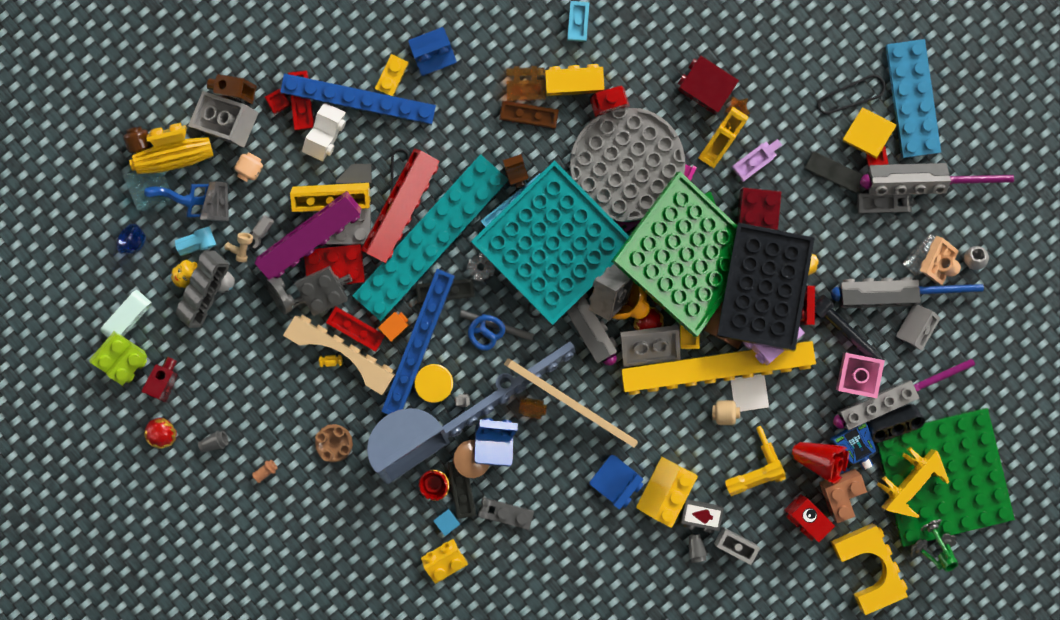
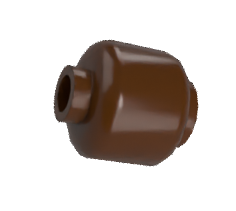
(136, 140)

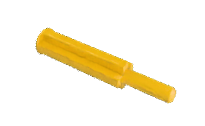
(768, 449)

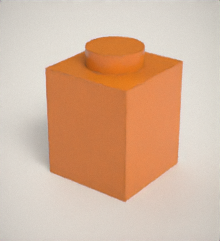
(394, 325)

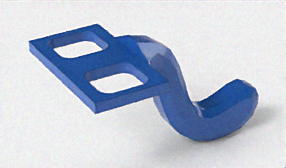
(188, 200)

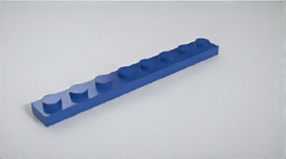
(357, 99)
(418, 341)

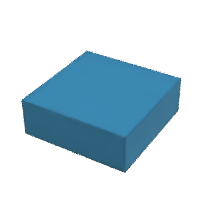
(446, 522)

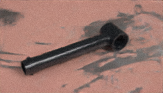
(823, 309)

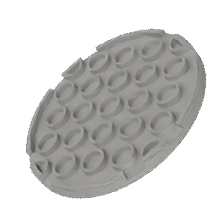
(626, 161)

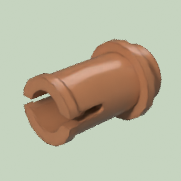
(264, 471)

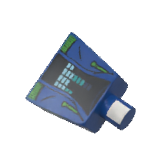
(858, 443)

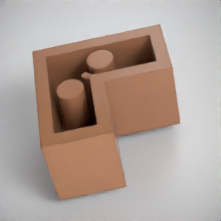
(838, 494)

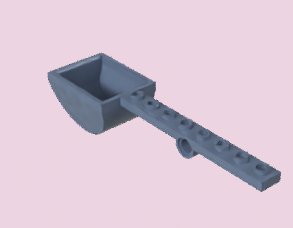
(413, 435)

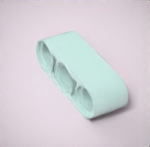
(126, 314)

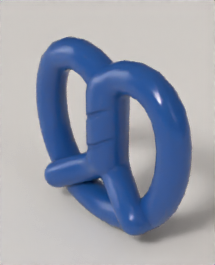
(485, 331)

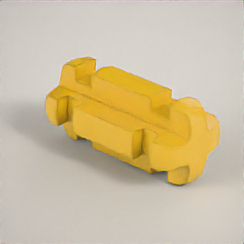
(330, 360)

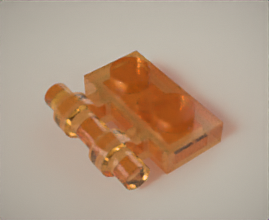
(525, 89)

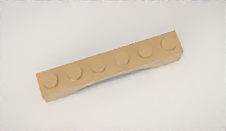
(373, 374)

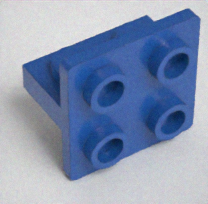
(432, 51)

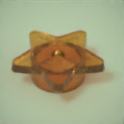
(739, 103)

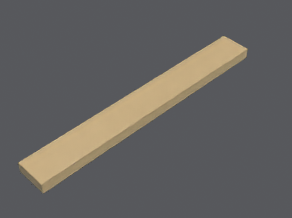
(570, 402)

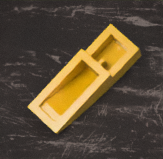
(723, 137)

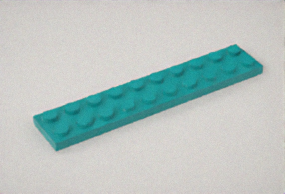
(431, 237)

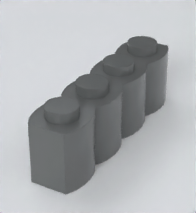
(202, 288)

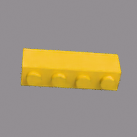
(318, 196)

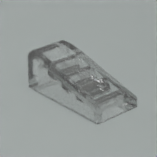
(913, 262)

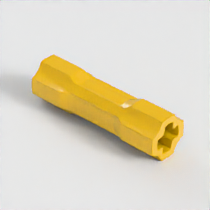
(754, 478)

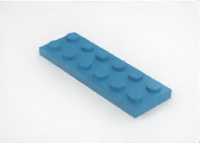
(913, 98)

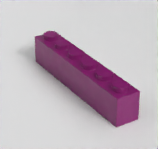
(308, 236)

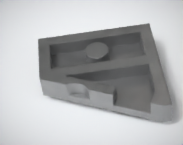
(216, 202)

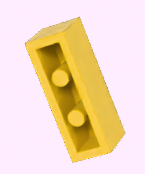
(574, 80)

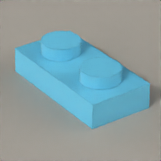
(578, 21)

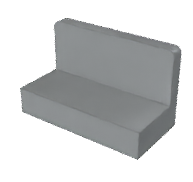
(918, 326)

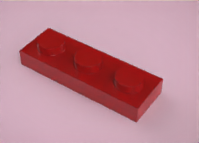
(301, 108)
(355, 328)

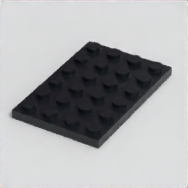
(765, 287)

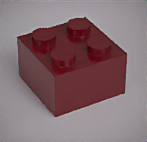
(759, 207)

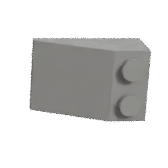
(223, 118)

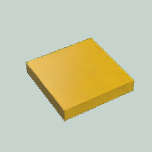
(869, 133)

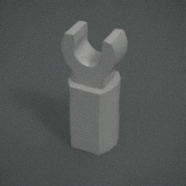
(261, 229)
(462, 400)

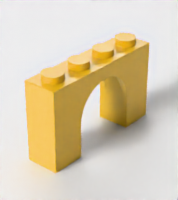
(889, 586)

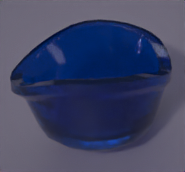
(131, 239)

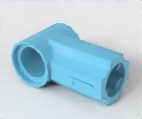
(200, 240)

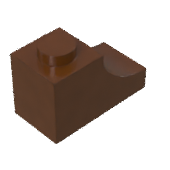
(516, 171)

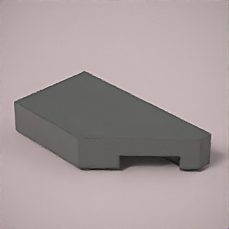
(356, 174)

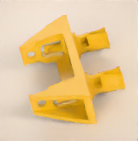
(914, 481)

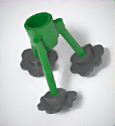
(946, 558)

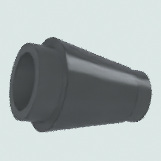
(215, 441)
(696, 549)

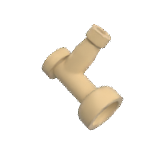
(244, 240)

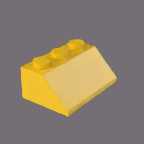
(666, 492)

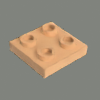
(939, 256)

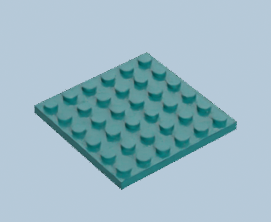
(552, 242)

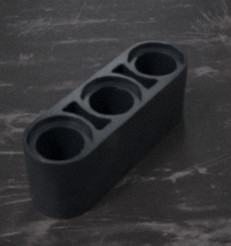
(895, 423)

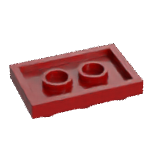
(341, 259)

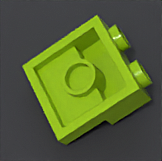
(119, 358)

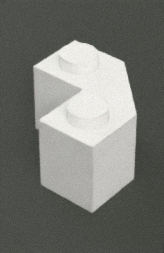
(324, 132)

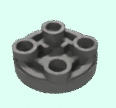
(281, 299)

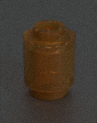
(532, 408)

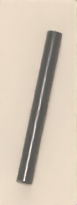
(509, 329)

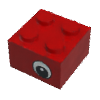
(809, 517)

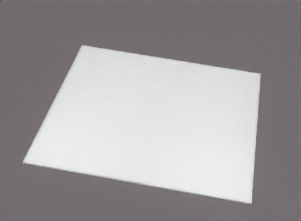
(750, 392)

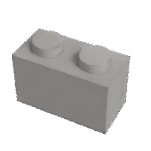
(737, 545)

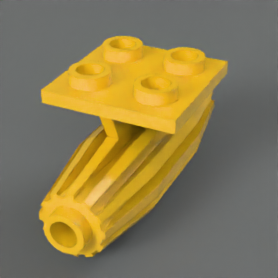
(170, 150)

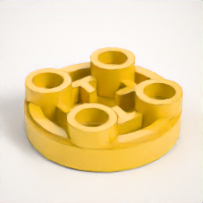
(433, 383)

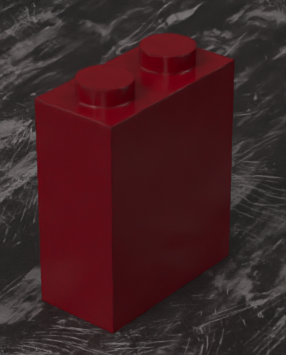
(707, 84)

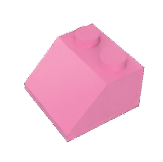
(860, 375)

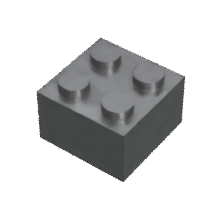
(610, 292)

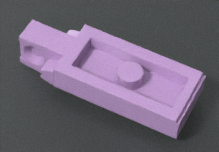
(756, 160)

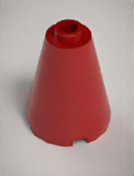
(822, 459)

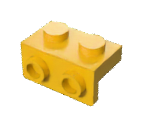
(443, 561)

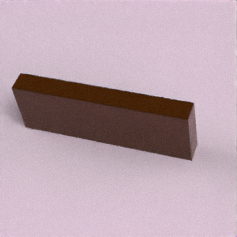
(528, 114)

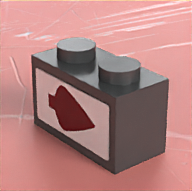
(701, 515)

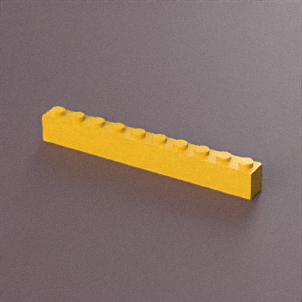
(712, 368)

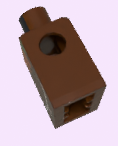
(232, 88)

